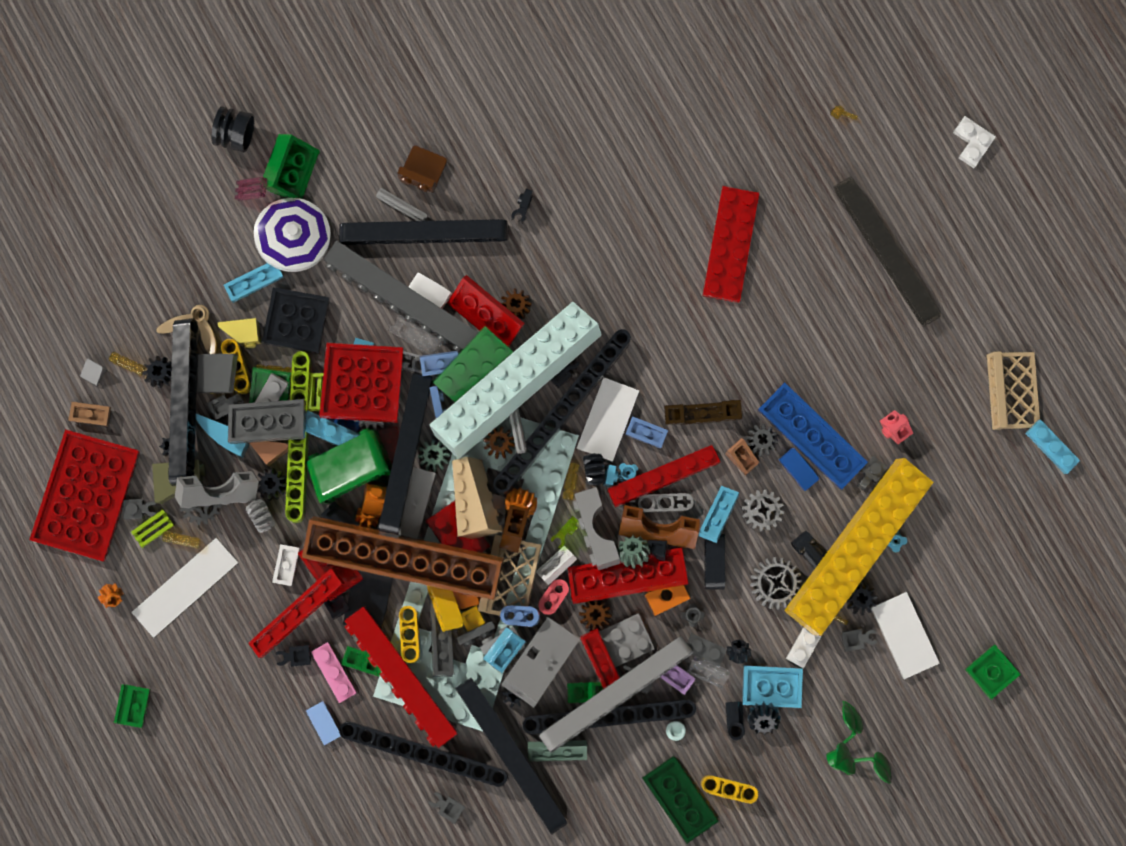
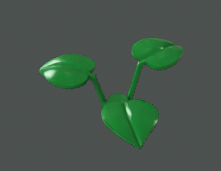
(841, 756)

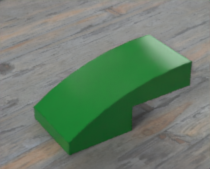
(359, 660)
(582, 691)

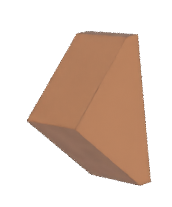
(270, 451)
(742, 456)

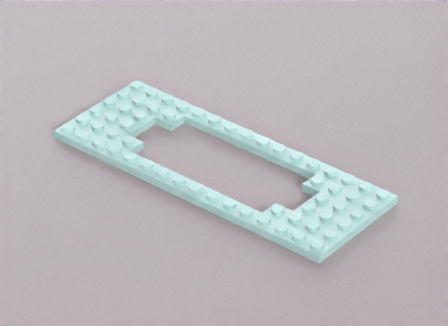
(546, 481)

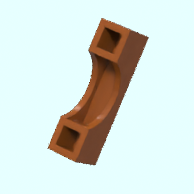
(680, 533)

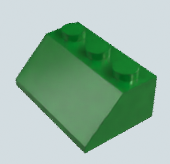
(290, 166)

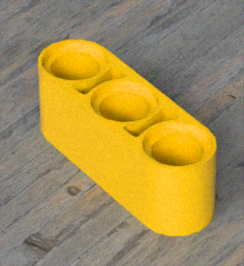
(242, 373)
(445, 608)
(405, 625)
(738, 793)

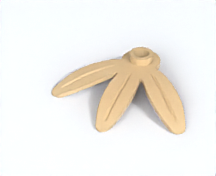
(204, 327)

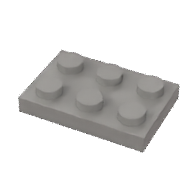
(626, 640)

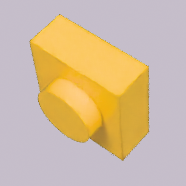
(472, 619)

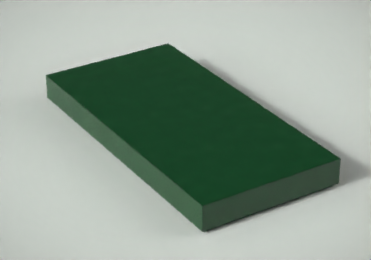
(680, 799)

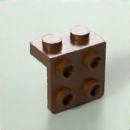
(422, 169)

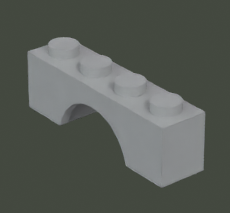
(239, 488)
(604, 551)

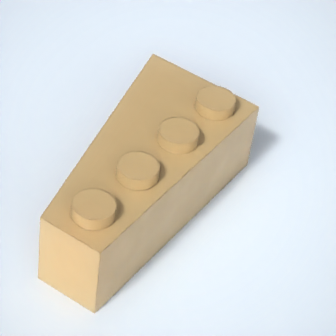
(473, 500)

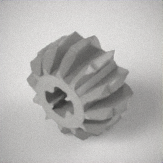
(260, 515)

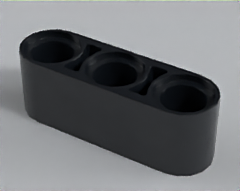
(714, 564)

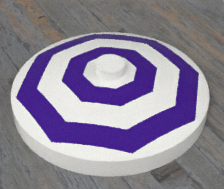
(292, 234)

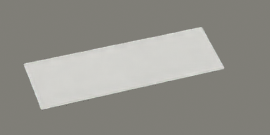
(184, 587)

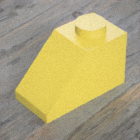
(244, 332)

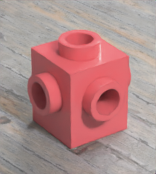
(896, 427)

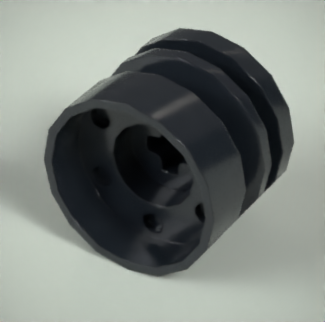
(233, 128)

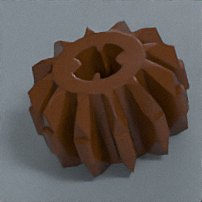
(518, 298)
(498, 450)
(590, 610)

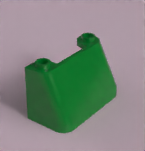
(348, 466)

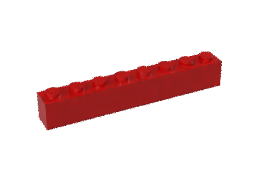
(401, 677)

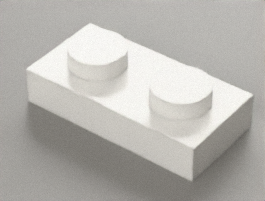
(286, 565)
(556, 565)
(803, 648)

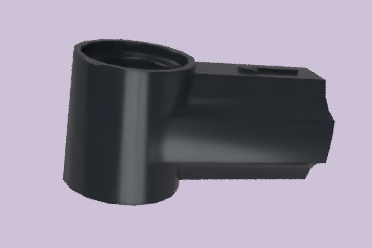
(806, 546)
(734, 717)

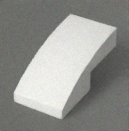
(430, 290)

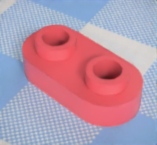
(553, 597)

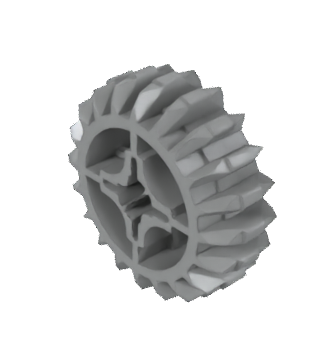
(768, 578)

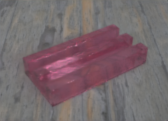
(246, 182)

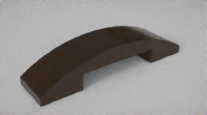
(703, 413)

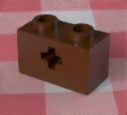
(514, 528)

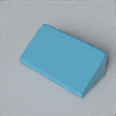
(504, 650)

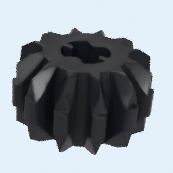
(151, 373)
(594, 469)
(276, 477)
(868, 599)
(764, 718)

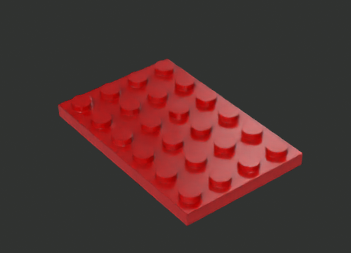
(84, 495)

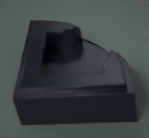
(658, 549)

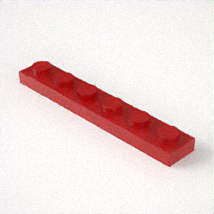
(663, 476)
(296, 613)

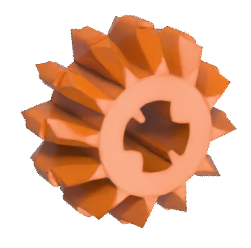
(521, 498)

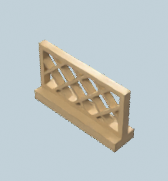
(997, 390)
(485, 604)

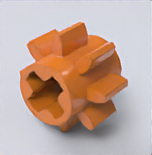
(366, 520)
(110, 595)

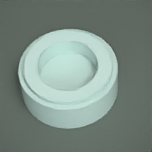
(675, 730)

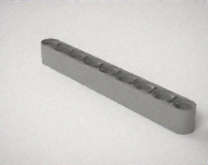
(615, 694)

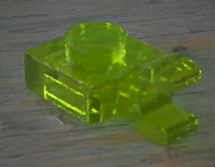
(570, 527)

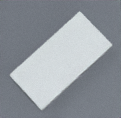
(608, 419)
(905, 635)

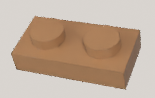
(89, 414)

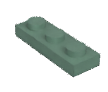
(569, 751)

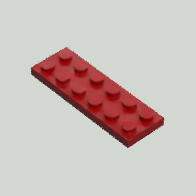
(730, 244)
(592, 584)

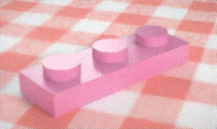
(333, 672)

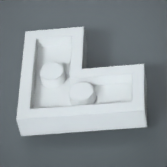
(977, 139)

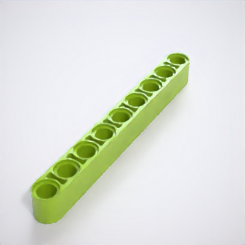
(301, 446)

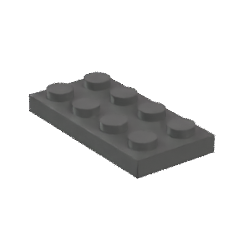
(267, 421)

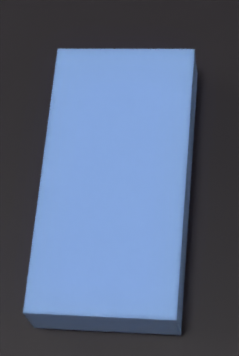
(323, 723)

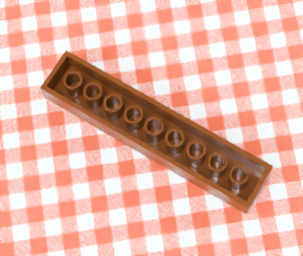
(403, 557)

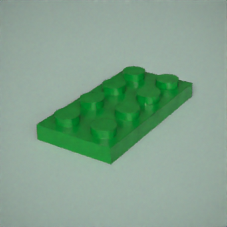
(472, 364)

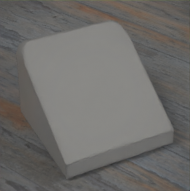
(92, 372)

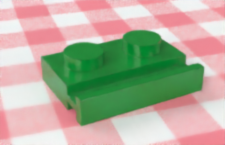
(132, 706)

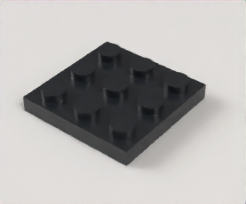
(295, 320)

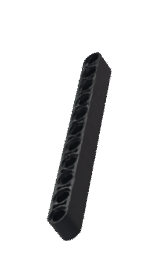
(564, 403)

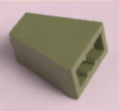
(162, 488)

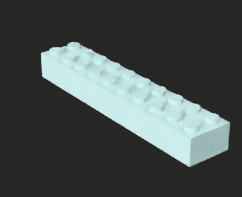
(515, 380)

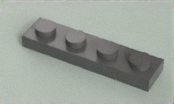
(441, 648)

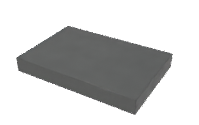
(216, 373)

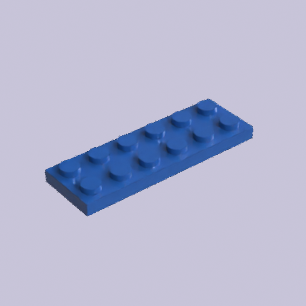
(812, 436)

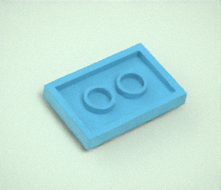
(772, 685)

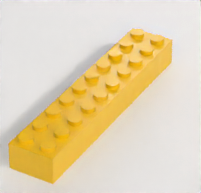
(858, 546)

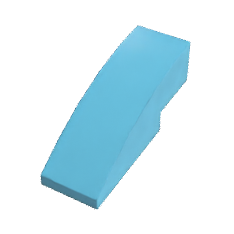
(219, 433)

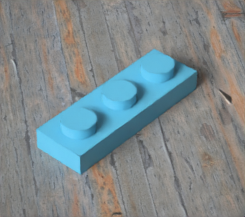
(252, 281)
(328, 430)
(1052, 447)
(718, 514)

